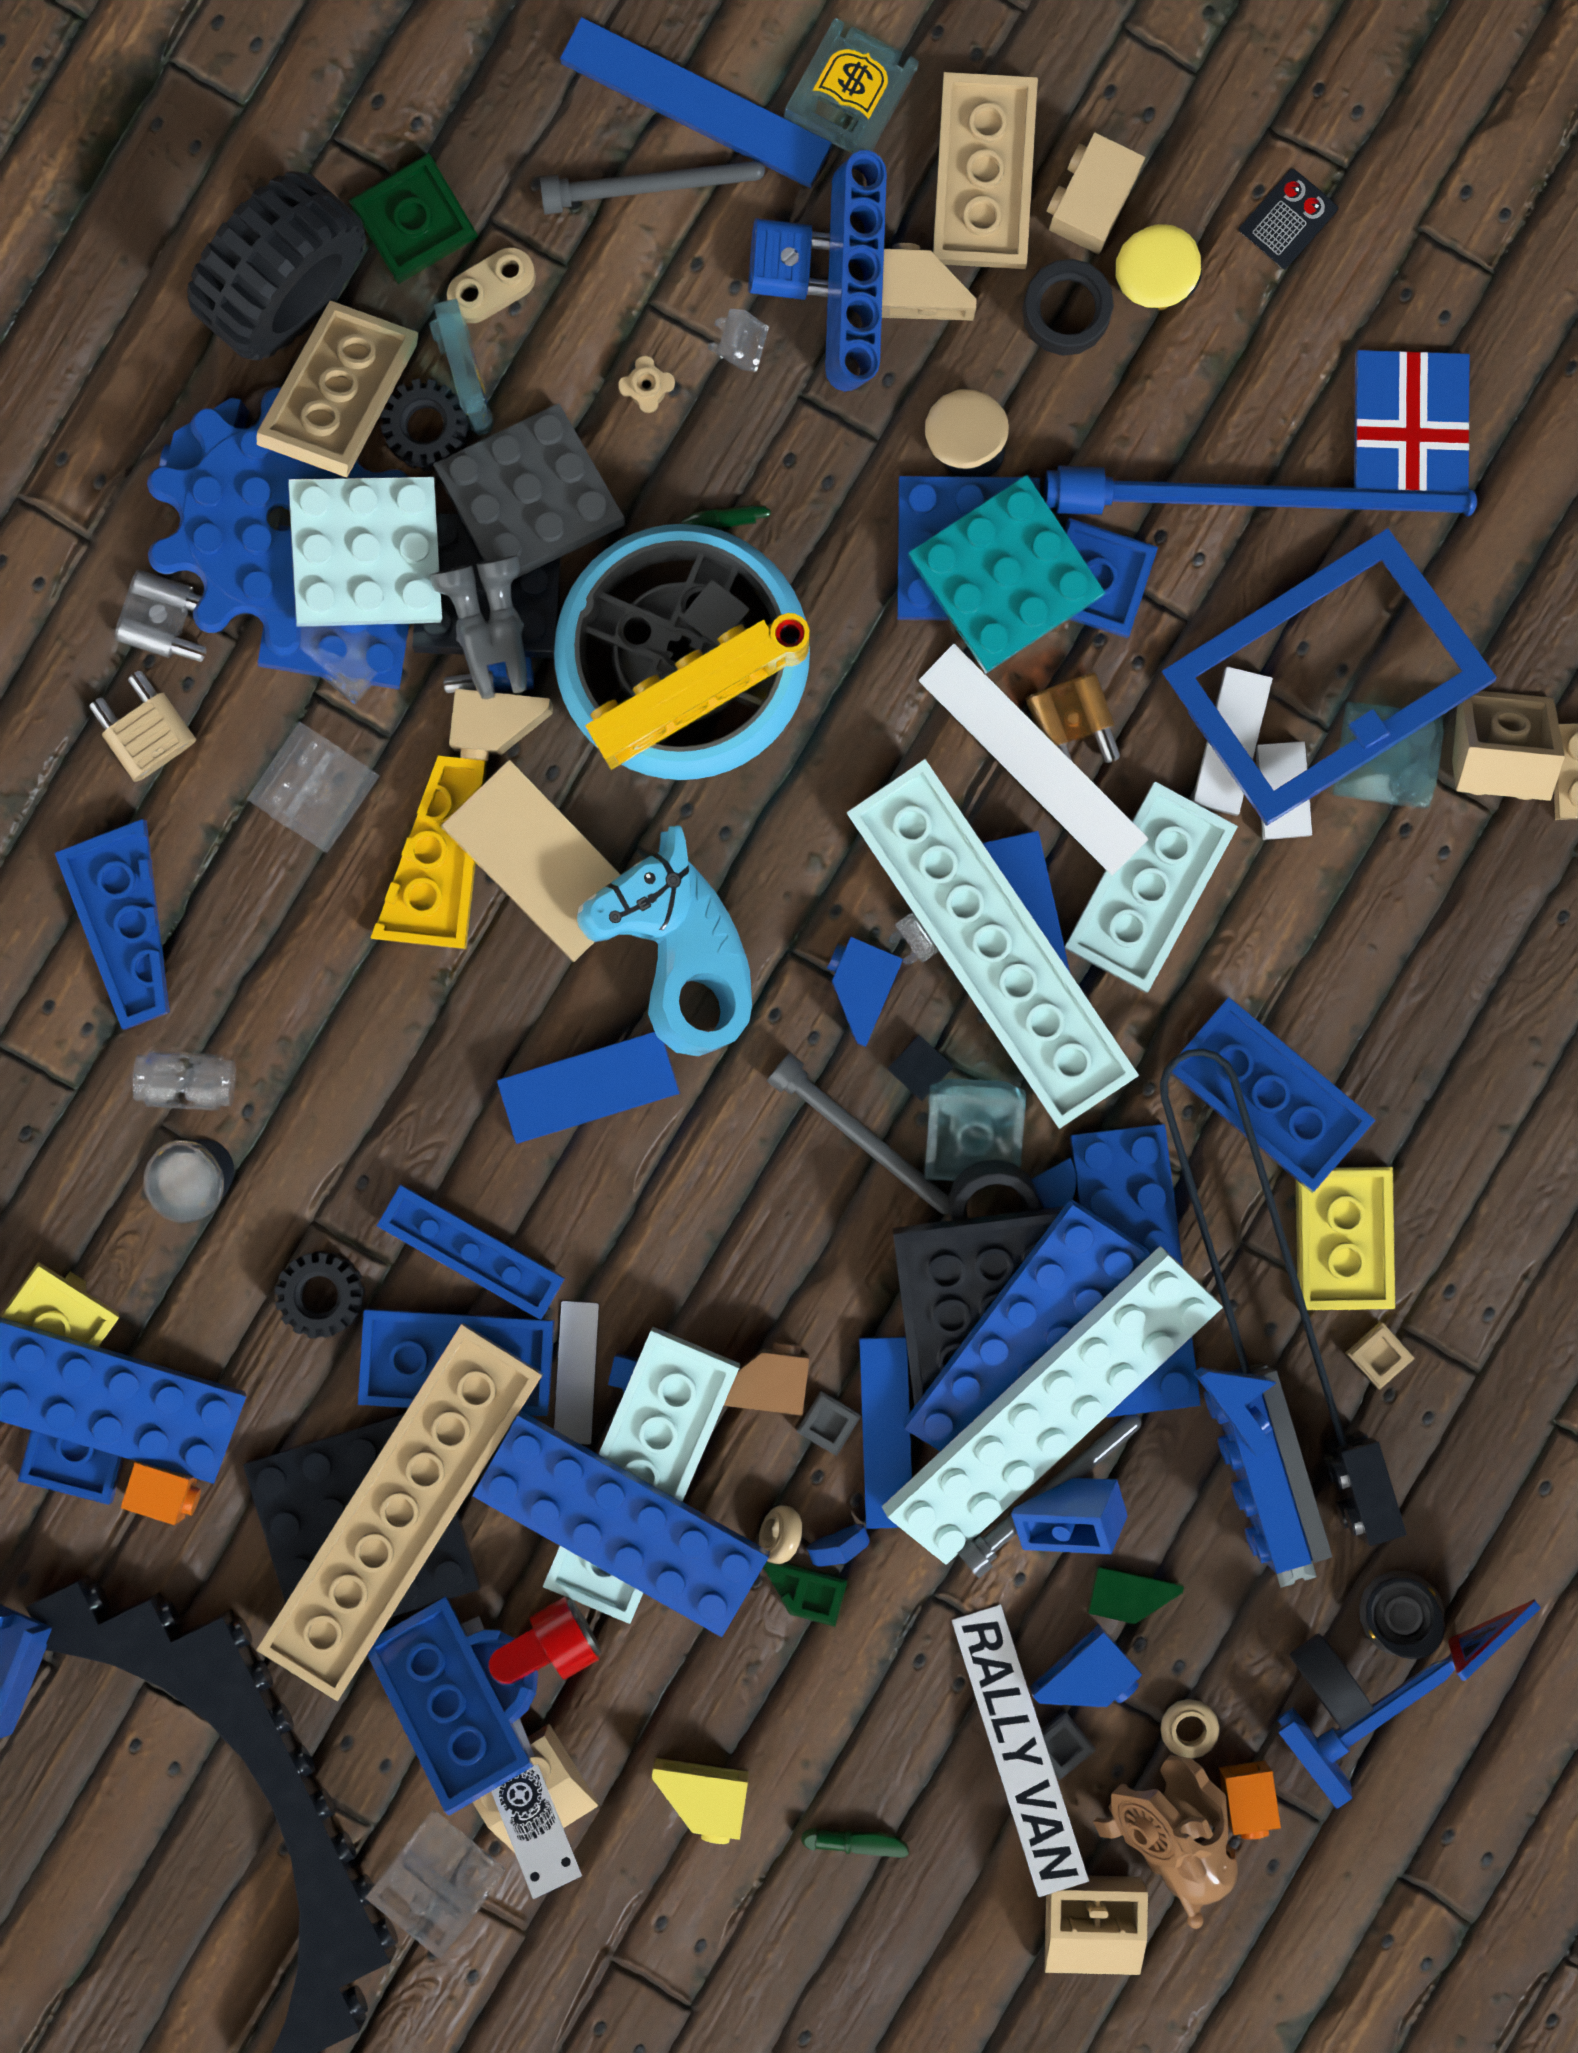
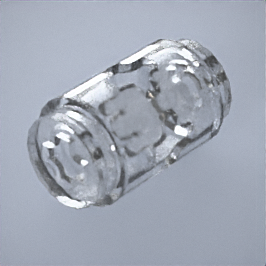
(162, 1075)

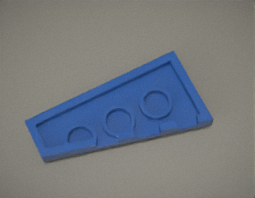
(118, 910)

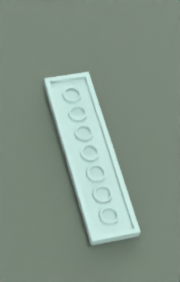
(992, 944)
(1052, 1405)

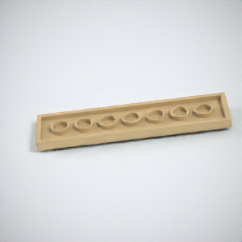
(399, 1512)

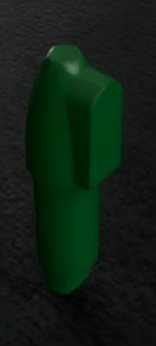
(728, 517)

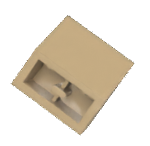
(1097, 1927)

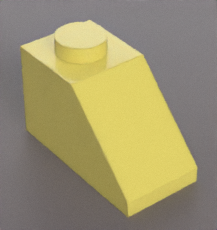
(704, 1797)

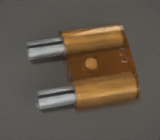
(1073, 713)

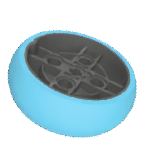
(597, 616)

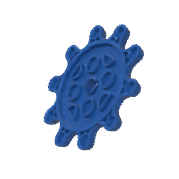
(226, 527)

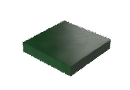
(413, 218)

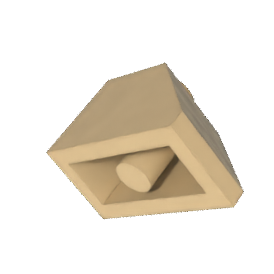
(922, 287)
(493, 724)

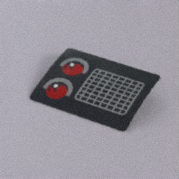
(1288, 218)

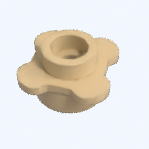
(660, 384)

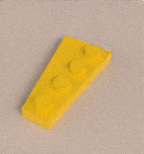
(435, 875)

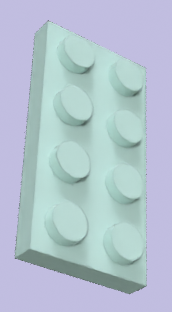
(1149, 899)

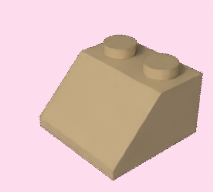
(1507, 746)
(564, 1782)

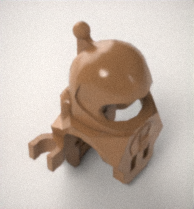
(1166, 1830)

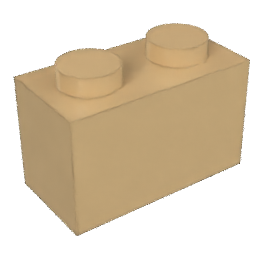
(1096, 192)

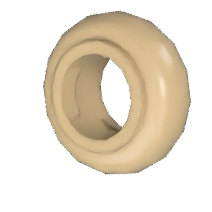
(781, 1533)
(1193, 1748)

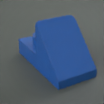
(1231, 1394)

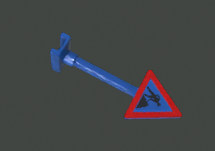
(1467, 1654)

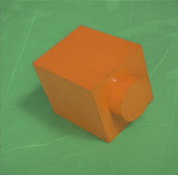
(160, 1493)
(1250, 1799)

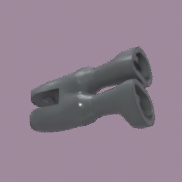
(492, 639)

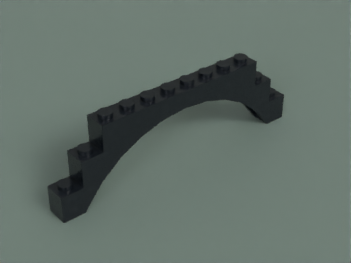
(224, 1684)

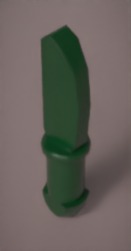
(858, 1842)

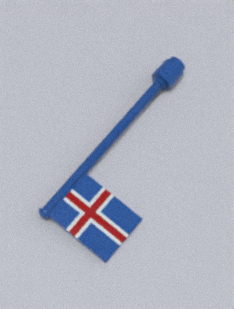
(1405, 455)

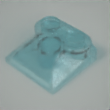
(1402, 773)
(972, 1124)

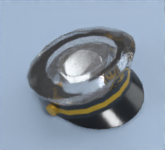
(188, 1179)

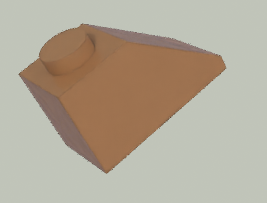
(772, 1380)

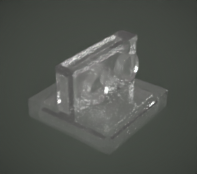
(313, 787)

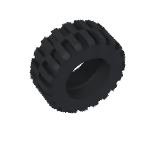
(276, 265)

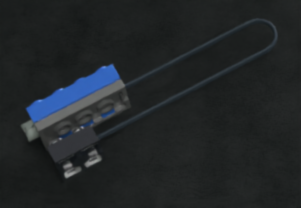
(1276, 1486)

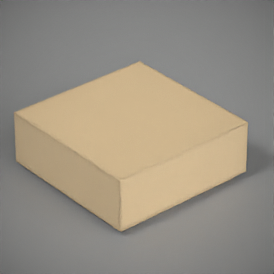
(1379, 1355)

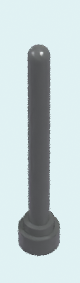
(560, 193)
(792, 1078)
(981, 1551)

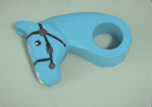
(695, 937)

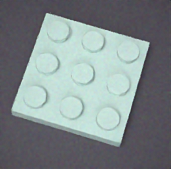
(364, 551)

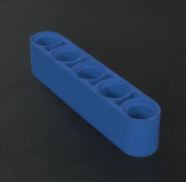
(866, 252)

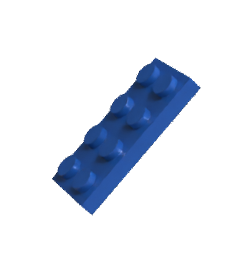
(1292, 1107)
(406, 1345)

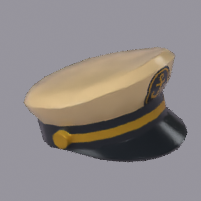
(967, 432)

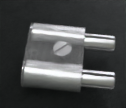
(156, 615)

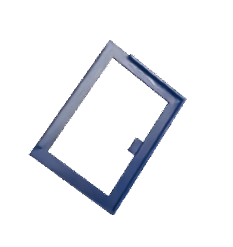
(1371, 733)

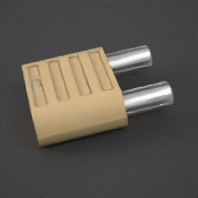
(147, 734)

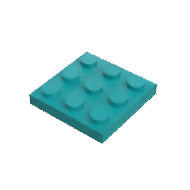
(1006, 574)

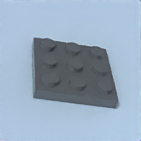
(530, 491)

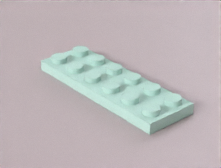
(658, 1438)

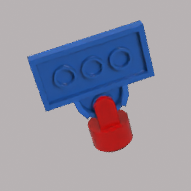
(467, 1691)

